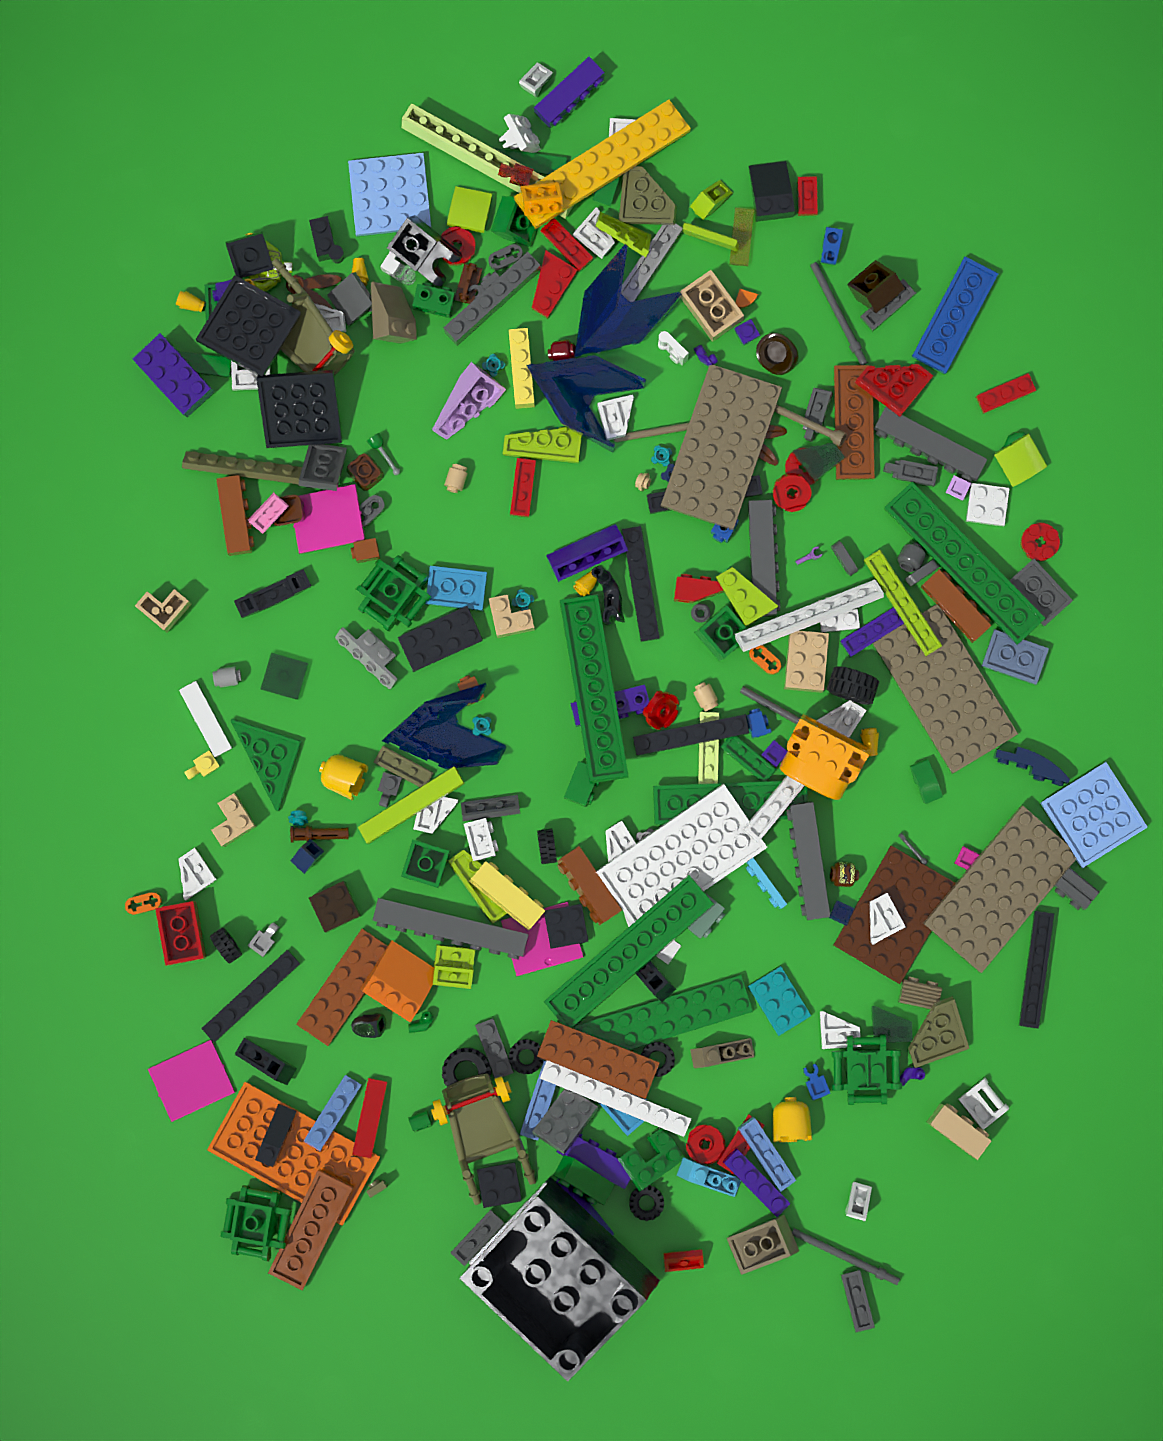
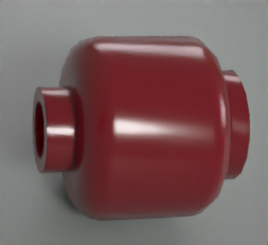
(561, 350)

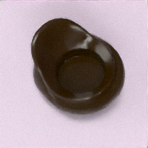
(777, 353)

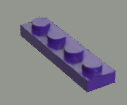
(871, 632)
(756, 1182)

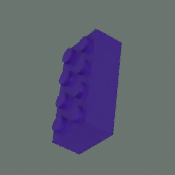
(173, 375)

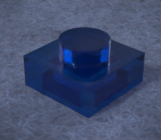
(841, 913)

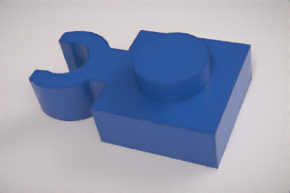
(816, 1085)

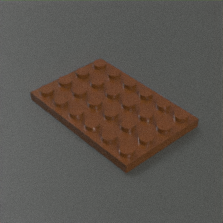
(915, 895)

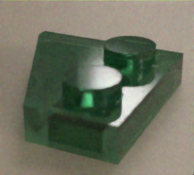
(819, 459)
(891, 1025)

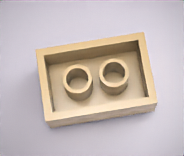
(711, 305)
(806, 661)
(959, 1130)

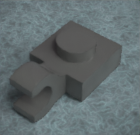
(487, 281)
(389, 786)

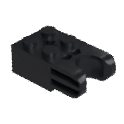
(428, 251)

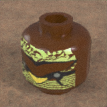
(844, 874)

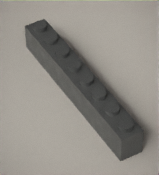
(450, 927)

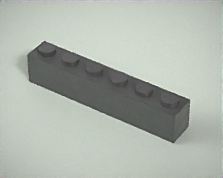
(492, 298)
(930, 444)
(763, 549)
(809, 860)

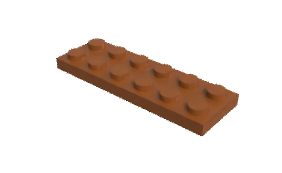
(854, 416)
(342, 989)
(598, 1059)
(311, 1229)

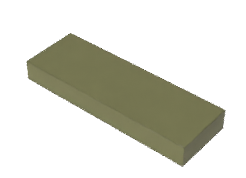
(403, 767)

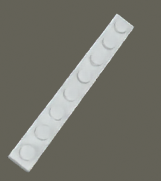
(809, 615)
(615, 1098)

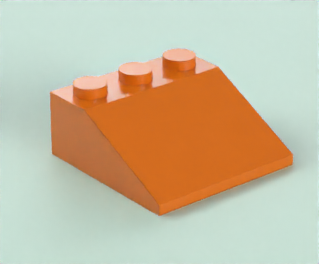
(399, 981)

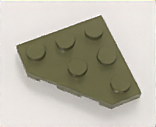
(645, 200)
(939, 1034)

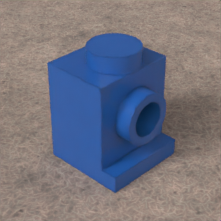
(720, 535)
(757, 723)

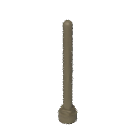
(653, 432)
(838, 437)

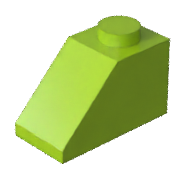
(711, 199)

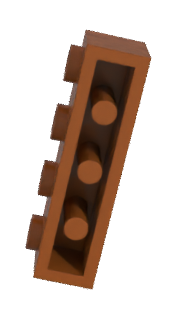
(234, 515)
(956, 606)
(588, 885)

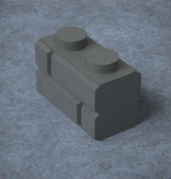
(1075, 889)

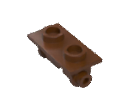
(469, 277)

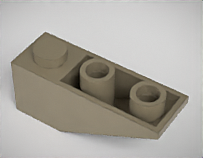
(722, 1053)

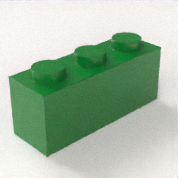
(583, 1180)

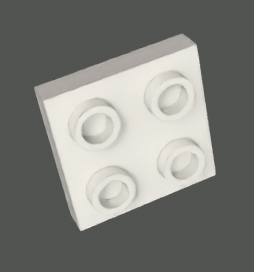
(520, 134)

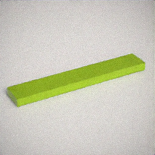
(902, 603)
(411, 805)

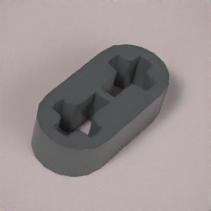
(503, 253)
(844, 558)
(922, 572)

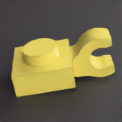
(204, 764)

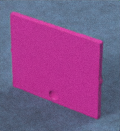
(330, 520)
(538, 951)
(191, 1080)

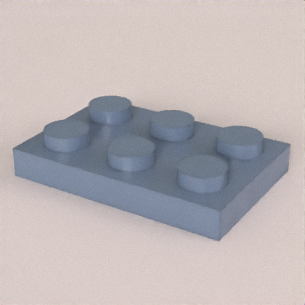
(1018, 661)

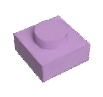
(958, 487)

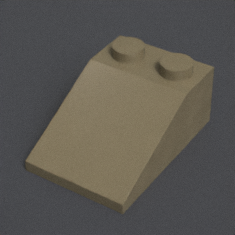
(391, 314)
(763, 1244)

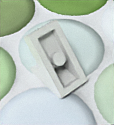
(535, 79)
(858, 1201)

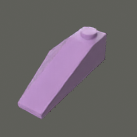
(469, 396)

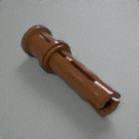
(308, 832)

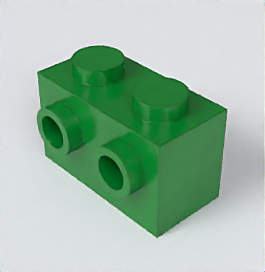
(434, 300)

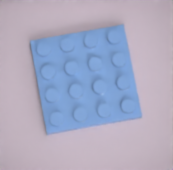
(388, 192)
(1093, 815)

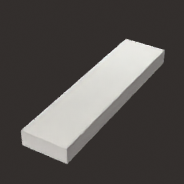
(205, 719)
(772, 808)

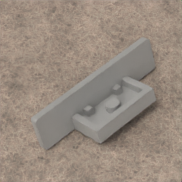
(370, 653)

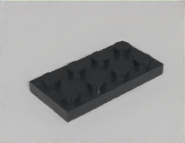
(440, 638)

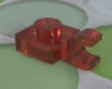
(519, 175)

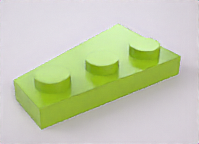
(625, 233)
(744, 596)

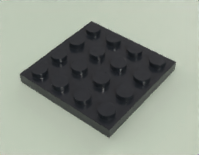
(248, 326)
(299, 409)

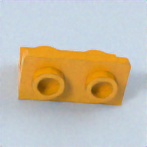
(541, 198)

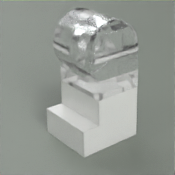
(395, 269)

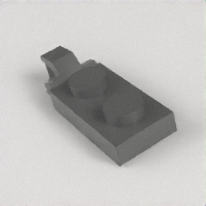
(817, 410)
(912, 472)

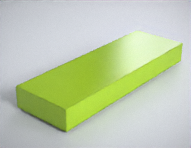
(710, 236)

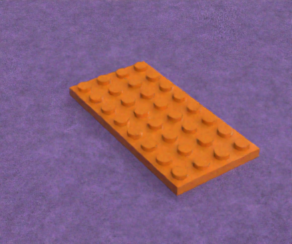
(298, 1162)

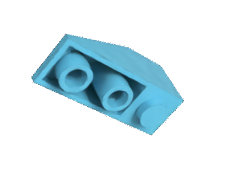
(708, 1177)

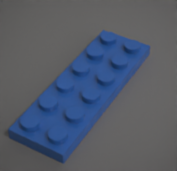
(955, 315)

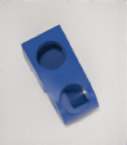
(831, 245)

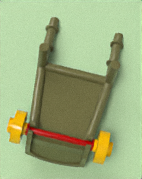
(312, 341)
(480, 1124)

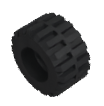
(853, 685)
(460, 1055)

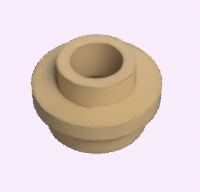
(643, 481)

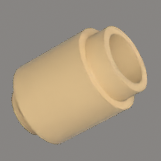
(456, 478)
(705, 696)

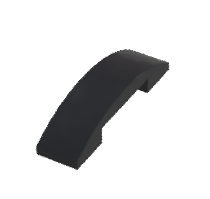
(273, 594)

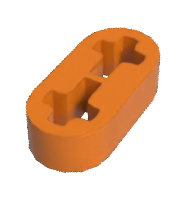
(761, 663)
(144, 908)

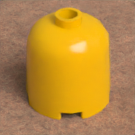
(343, 775)
(791, 1121)

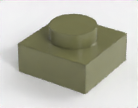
(376, 1187)

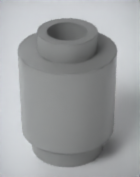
(227, 676)

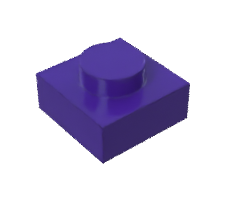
(747, 332)
(774, 753)

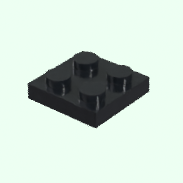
(249, 255)
(566, 926)
(499, 1185)

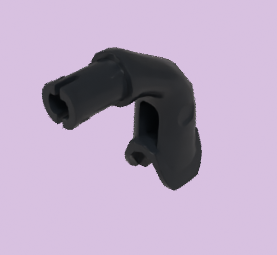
(612, 595)

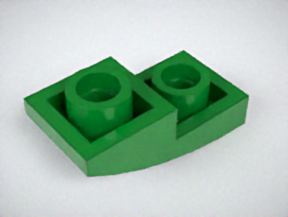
(606, 193)
(926, 781)

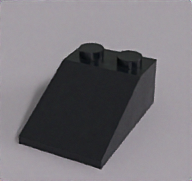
(771, 191)

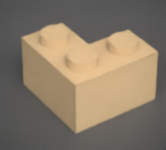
(164, 613)
(507, 622)
(237, 821)

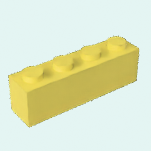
(521, 375)
(507, 895)

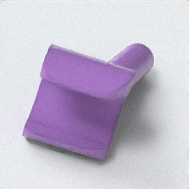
(809, 556)

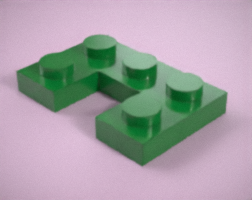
(646, 1173)

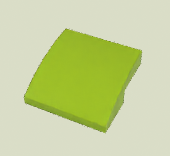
(469, 209)
(1020, 460)
(453, 966)

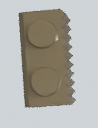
(918, 993)

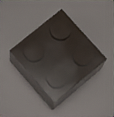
(876, 286)
(334, 907)

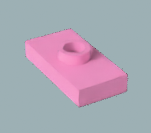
(268, 513)

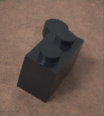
(324, 241)

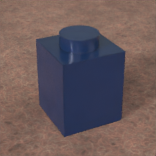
(307, 856)

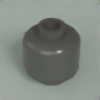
(911, 557)

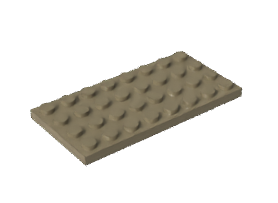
(721, 447)
(946, 692)
(1000, 889)

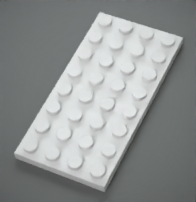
(698, 842)

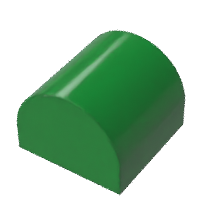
(420, 1121)

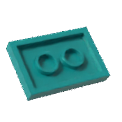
(779, 1001)

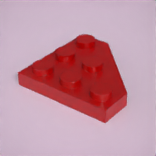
(894, 385)

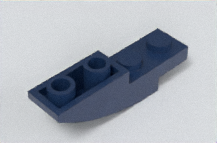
(1039, 766)

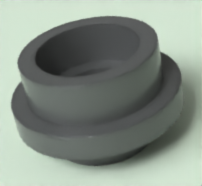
(703, 607)

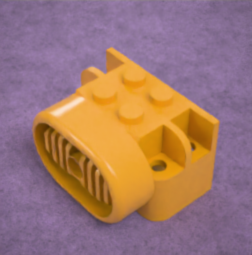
(823, 758)

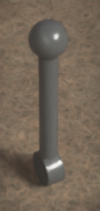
(922, 860)

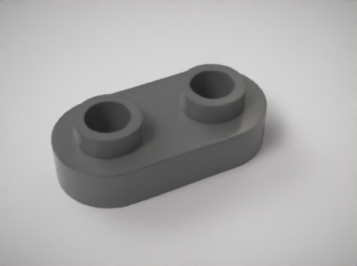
(370, 513)

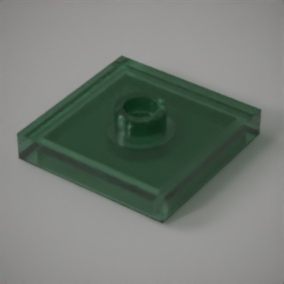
(284, 676)

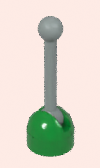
(376, 442)

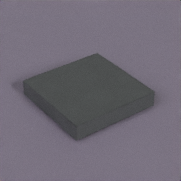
(351, 298)

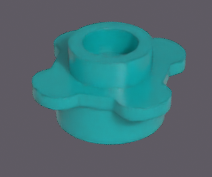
(493, 360)
(666, 454)
(522, 595)
(481, 721)
(298, 818)

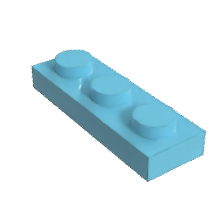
(765, 884)

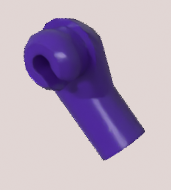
(703, 357)
(912, 1073)

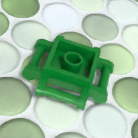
(393, 592)
(866, 1069)
(255, 1223)

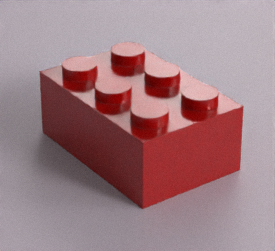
(180, 933)

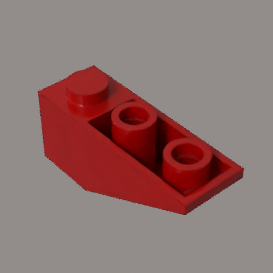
(694, 590)

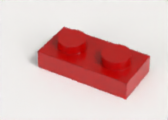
(807, 196)
(683, 1260)

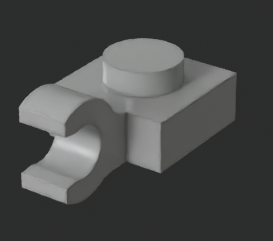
(262, 941)

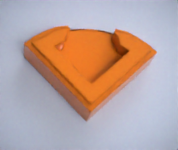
(745, 298)

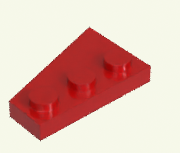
(552, 283)

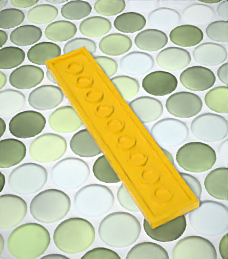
(613, 157)

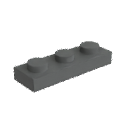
(874, 319)
(490, 808)
(494, 1048)
(477, 1237)
(857, 1301)

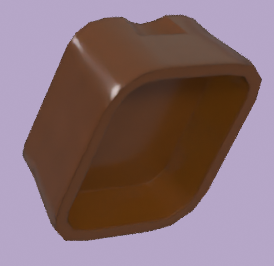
(365, 472)
(293, 513)

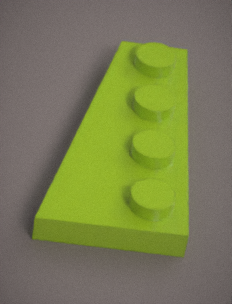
(551, 445)
(465, 870)

